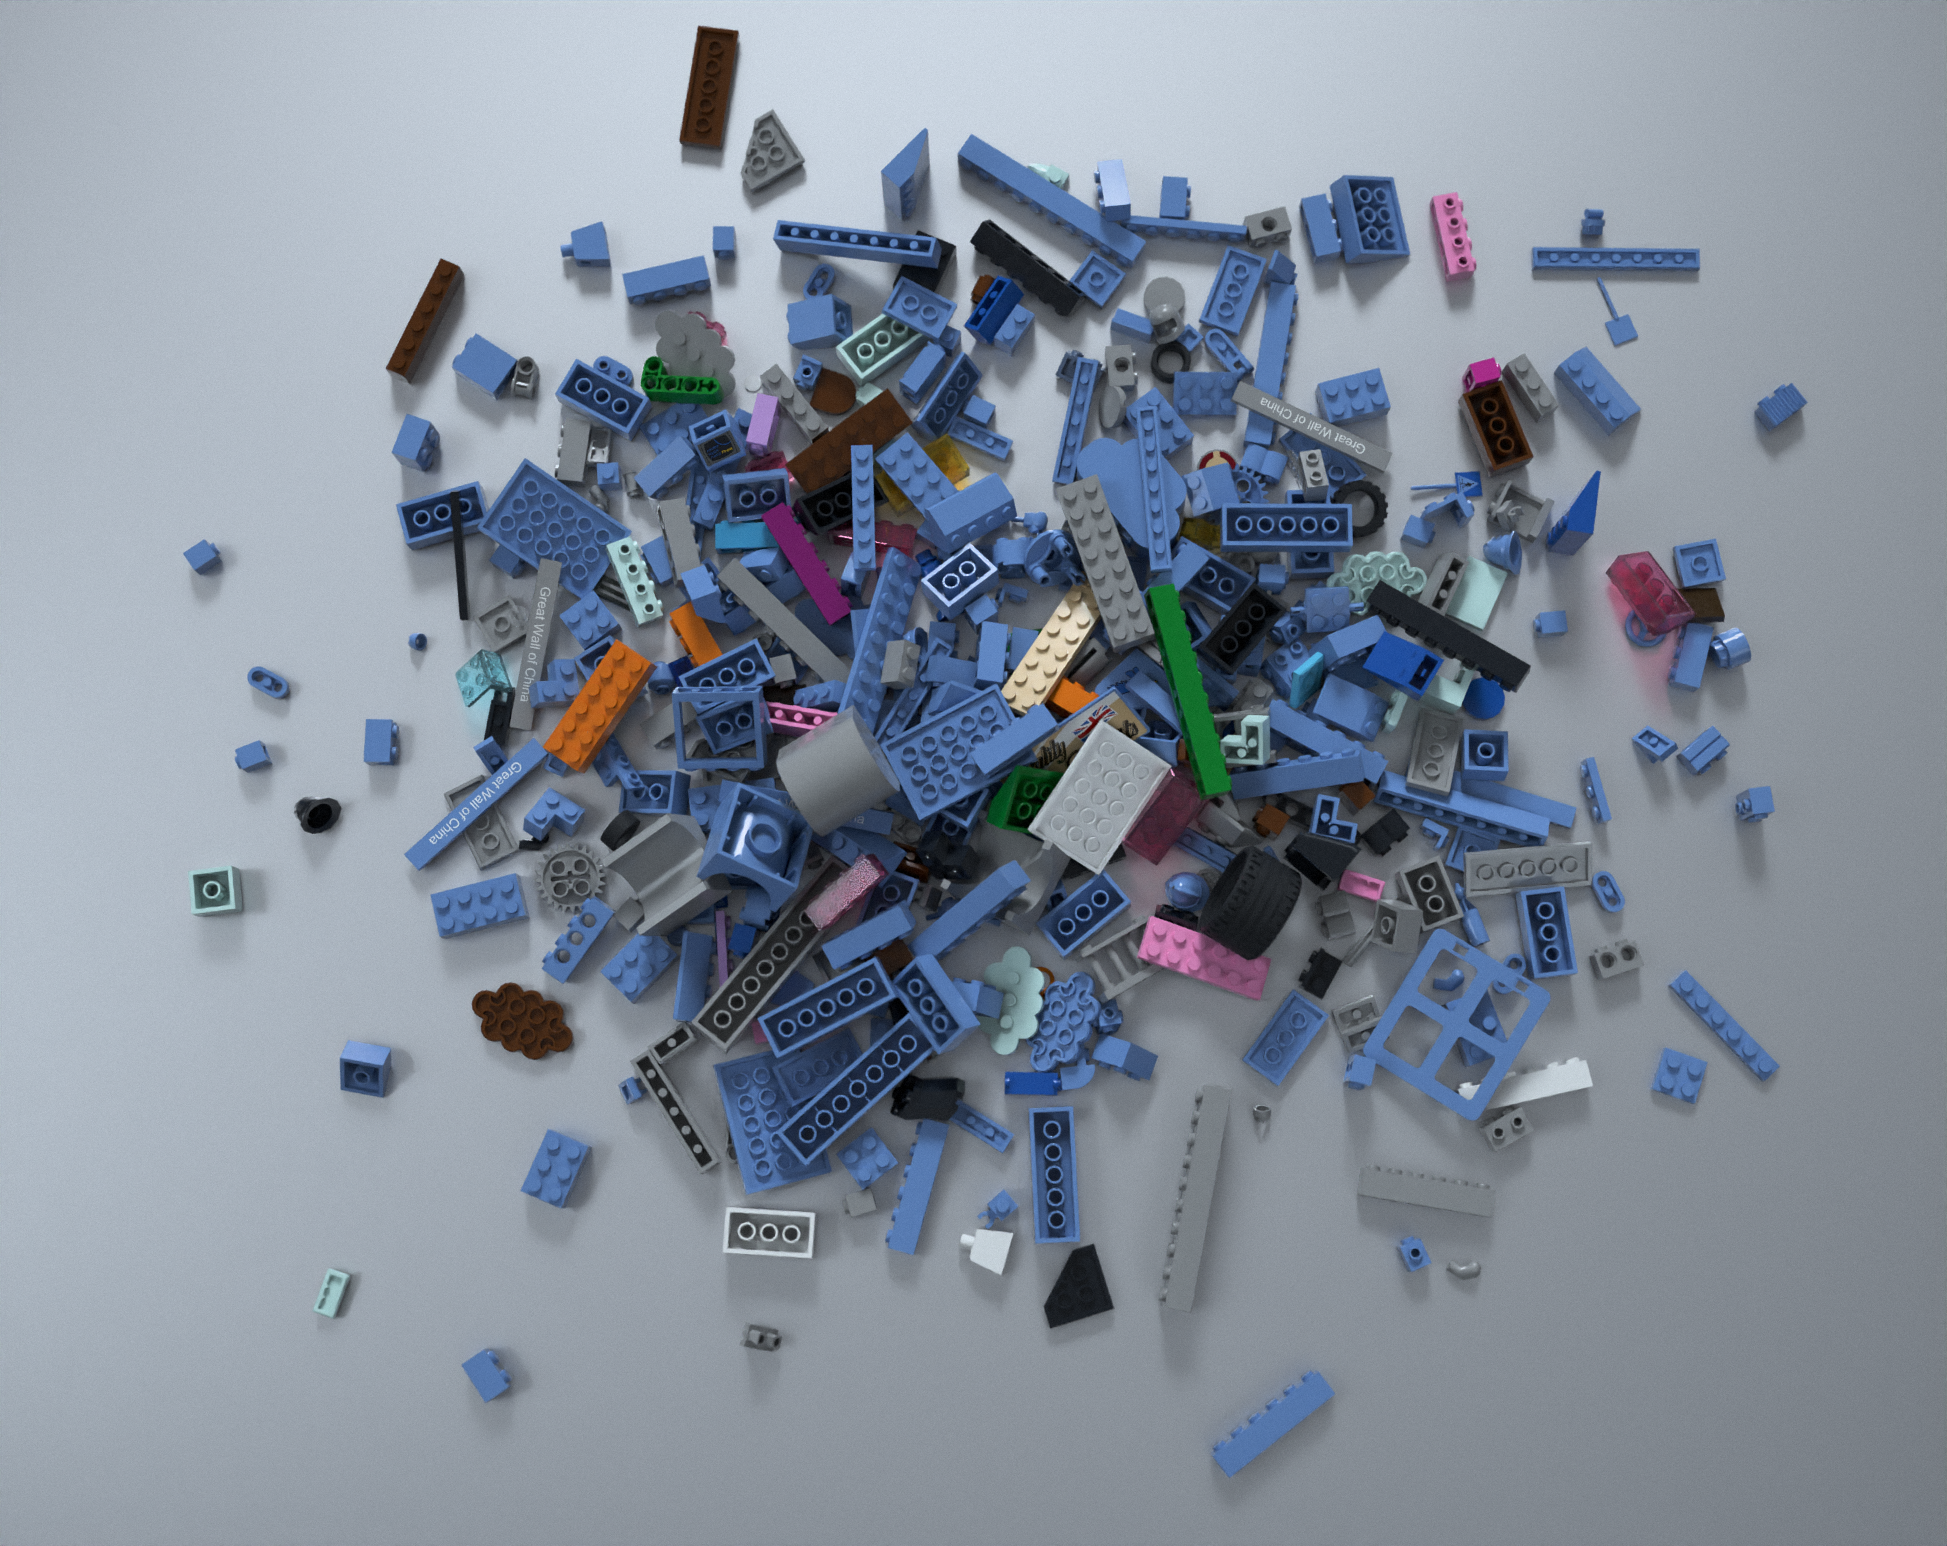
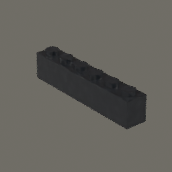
(1027, 268)

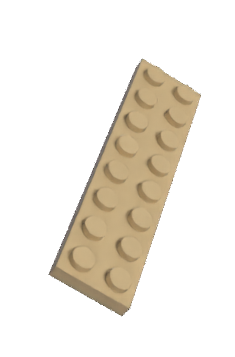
(1053, 650)

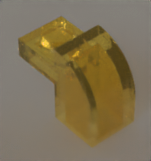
(1201, 533)

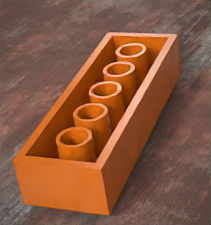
(600, 706)

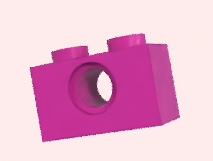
(1481, 374)

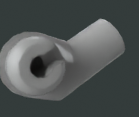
(602, 499)
(1466, 1272)

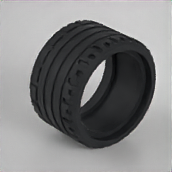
(1250, 903)

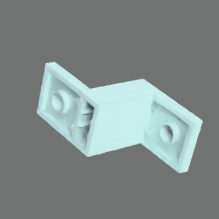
(1440, 694)

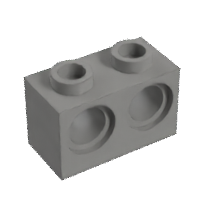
(1312, 475)
(1617, 963)

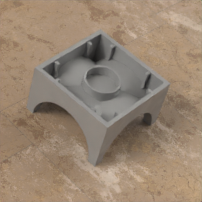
(1039, 860)

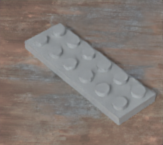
(1527, 868)

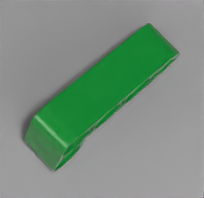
(706, 388)

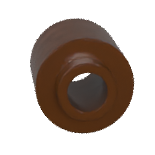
(980, 288)

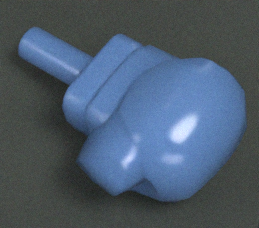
(1033, 521)
(946, 905)

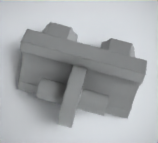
(760, 1337)

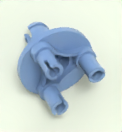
(1053, 559)

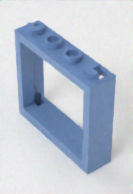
(729, 693)

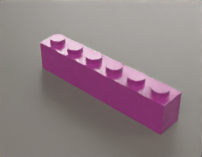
(806, 563)

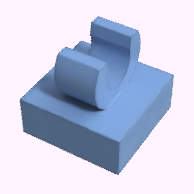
(630, 1090)

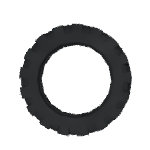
(1378, 502)

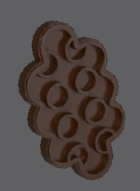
(522, 1021)

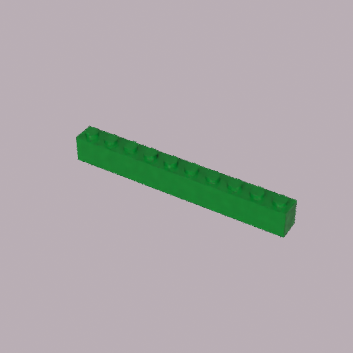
(1187, 692)

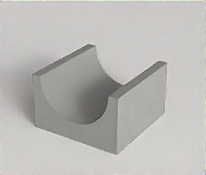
(663, 872)

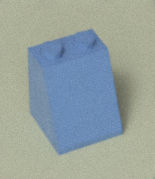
(819, 322)

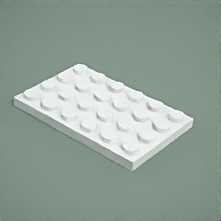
(1099, 797)

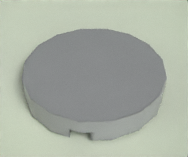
(1164, 291)
(1112, 407)

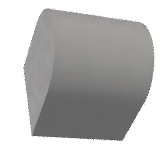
(836, 772)

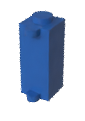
(1032, 1083)

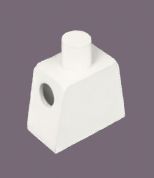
(988, 1248)

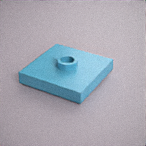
(1306, 680)

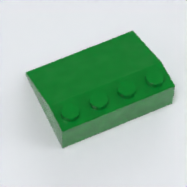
(1022, 798)

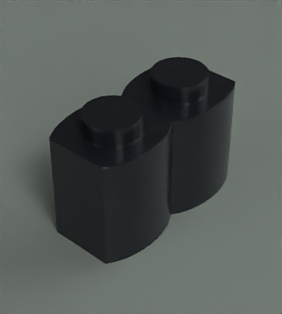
(1384, 833)

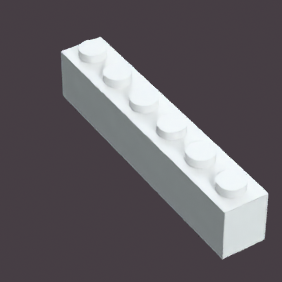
(1534, 1083)

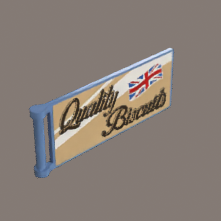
(1062, 747)

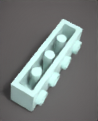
(634, 581)

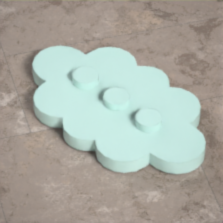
(1364, 573)
(1020, 1000)

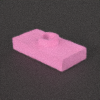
(1361, 885)

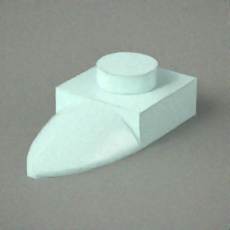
(1050, 173)

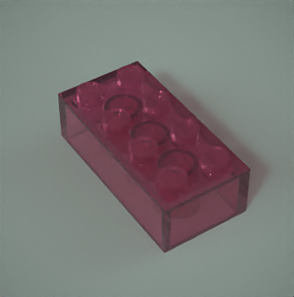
(1164, 817)

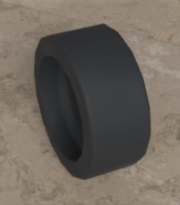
(1170, 346)
(620, 830)

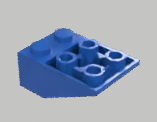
(1403, 665)

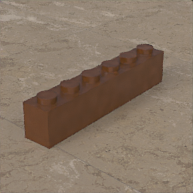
(425, 321)

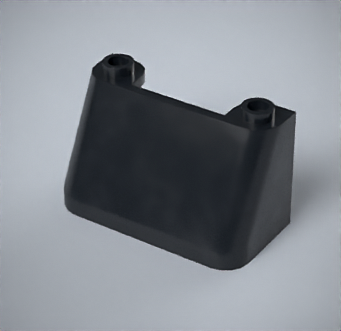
(1320, 857)

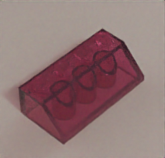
(886, 535)
(1650, 592)

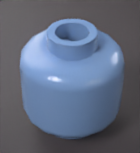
(662, 679)

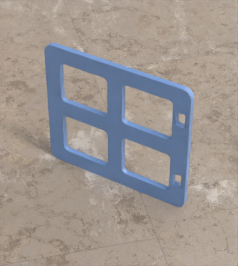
(1456, 1025)

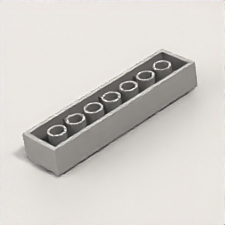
(1105, 563)

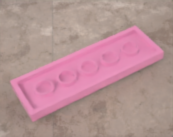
(1202, 958)

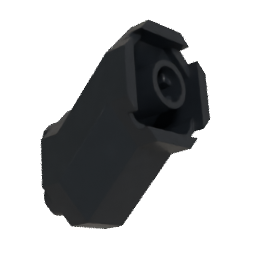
(927, 1098)

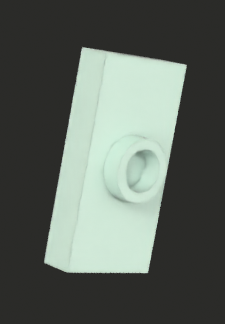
(331, 1293)

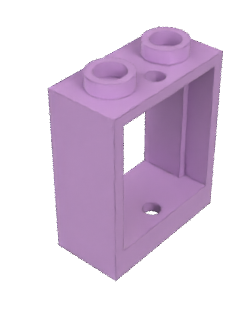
(763, 425)

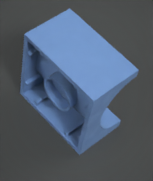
(758, 841)

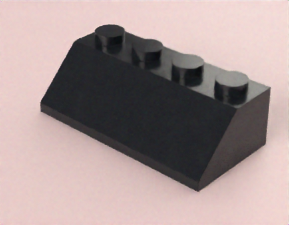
(831, 505)
(1241, 629)

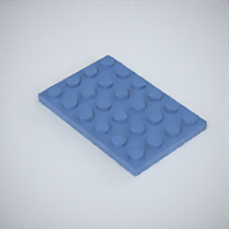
(549, 521)
(936, 758)
(754, 1114)

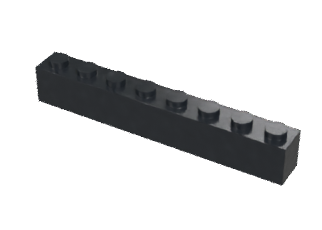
(1448, 637)

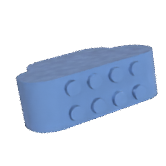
(1121, 482)

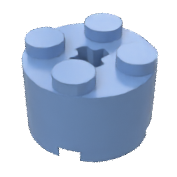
(1009, 557)
(756, 909)

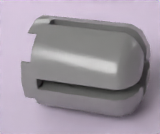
(1091, 665)

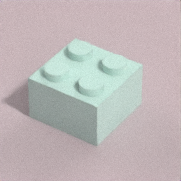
(215, 891)

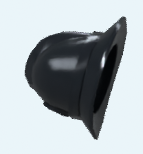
(317, 813)

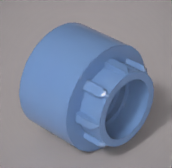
(1730, 649)

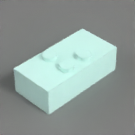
(877, 348)

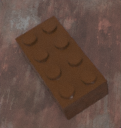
(1495, 428)

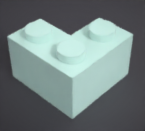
(1251, 745)

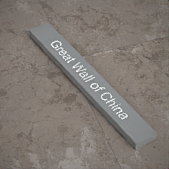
(1311, 427)
(535, 641)

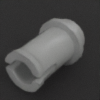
(633, 487)

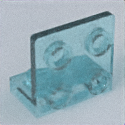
(480, 675)

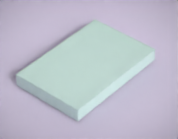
(1476, 593)

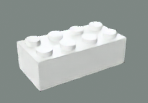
(769, 1232)

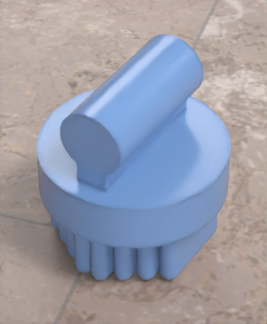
(1593, 222)

